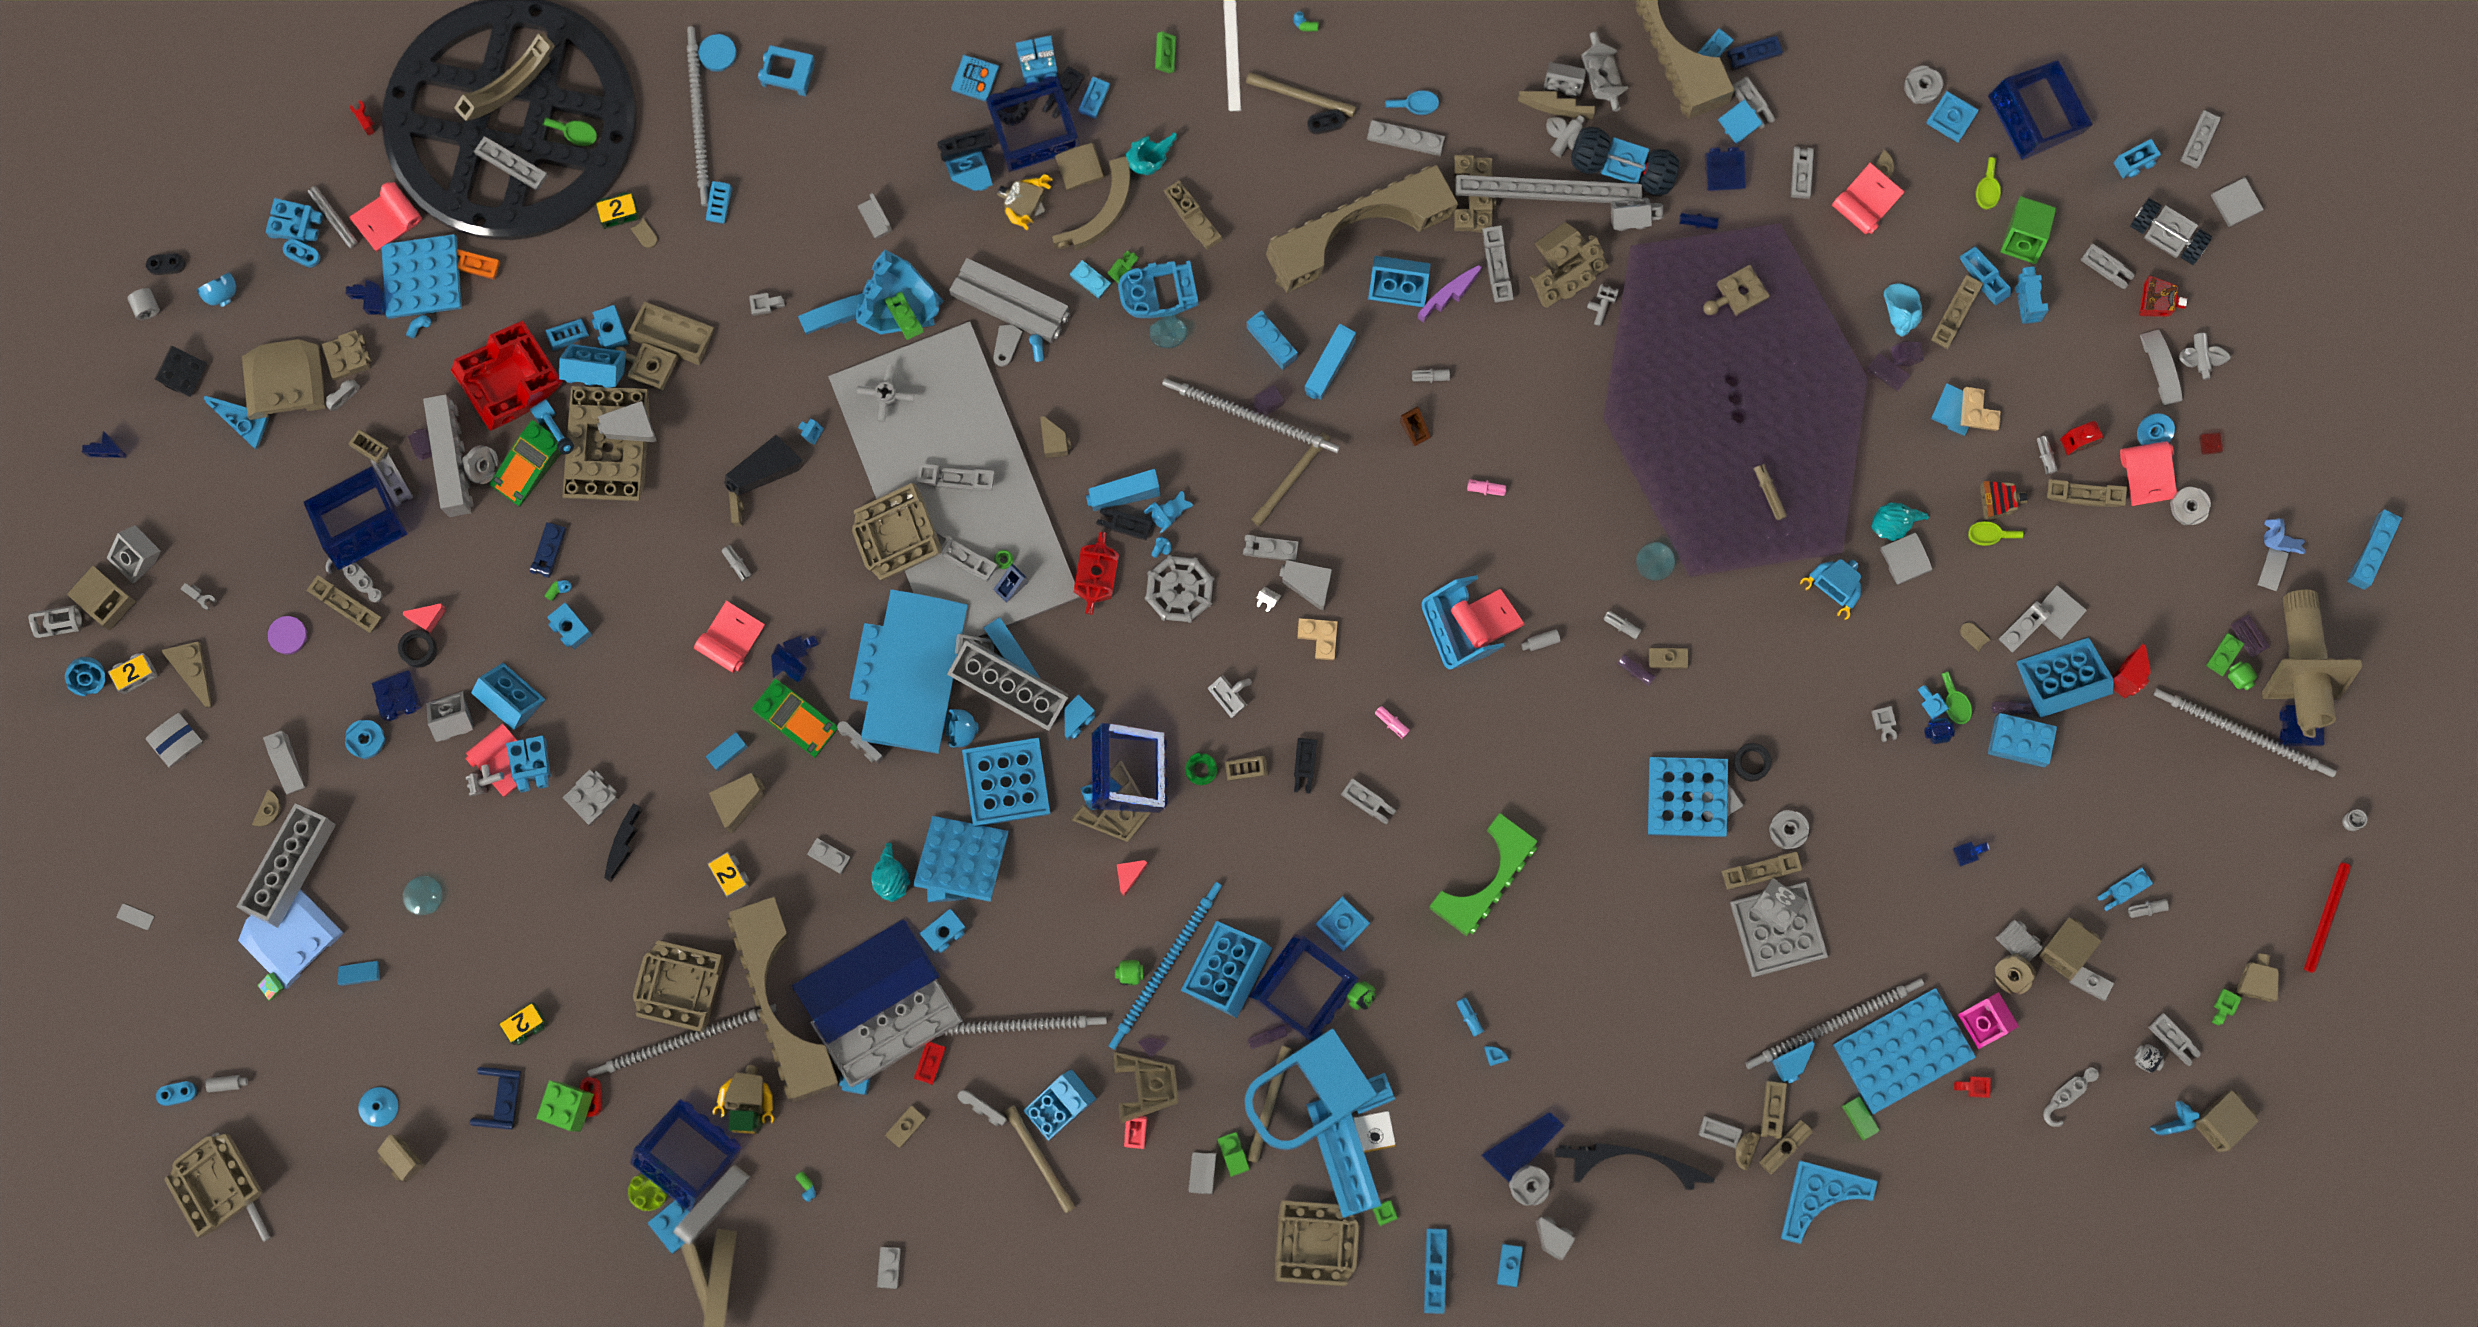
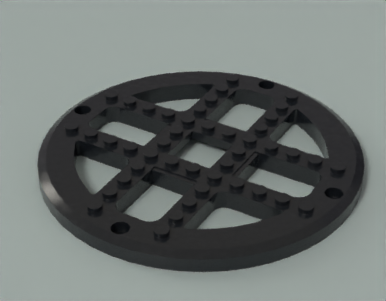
(512, 218)

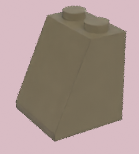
(737, 800)
(2070, 948)
(2226, 1121)

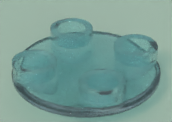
(1168, 332)
(1655, 561)
(422, 895)

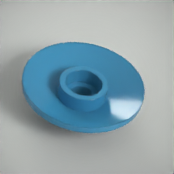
(2164, 429)
(387, 1110)

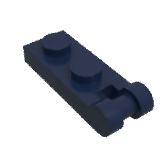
(1755, 52)
(548, 549)

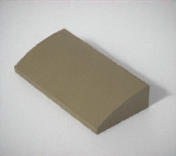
(671, 332)
(697, 1272)

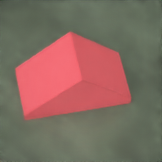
(426, 617)
(1129, 873)
(1135, 1132)

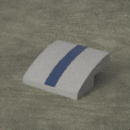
(173, 740)

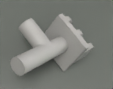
(1602, 307)
(478, 782)

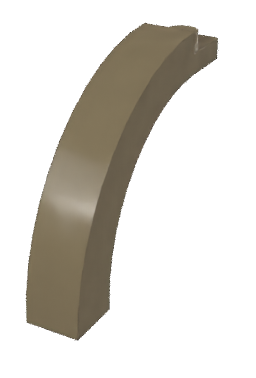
(509, 84)
(1107, 216)
(720, 1278)

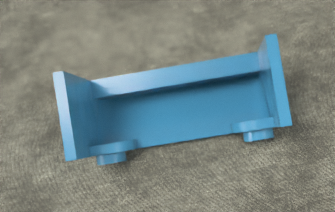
(1448, 635)

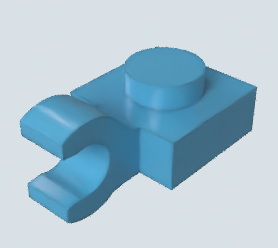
(1934, 704)

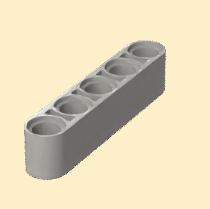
(711, 1204)

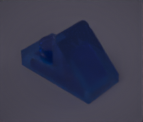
(107, 449)
(784, 661)

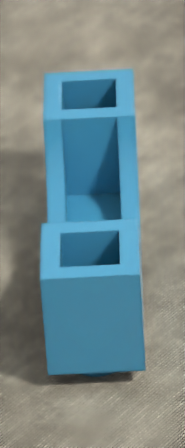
(2375, 550)

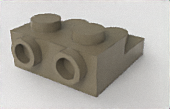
(347, 355)

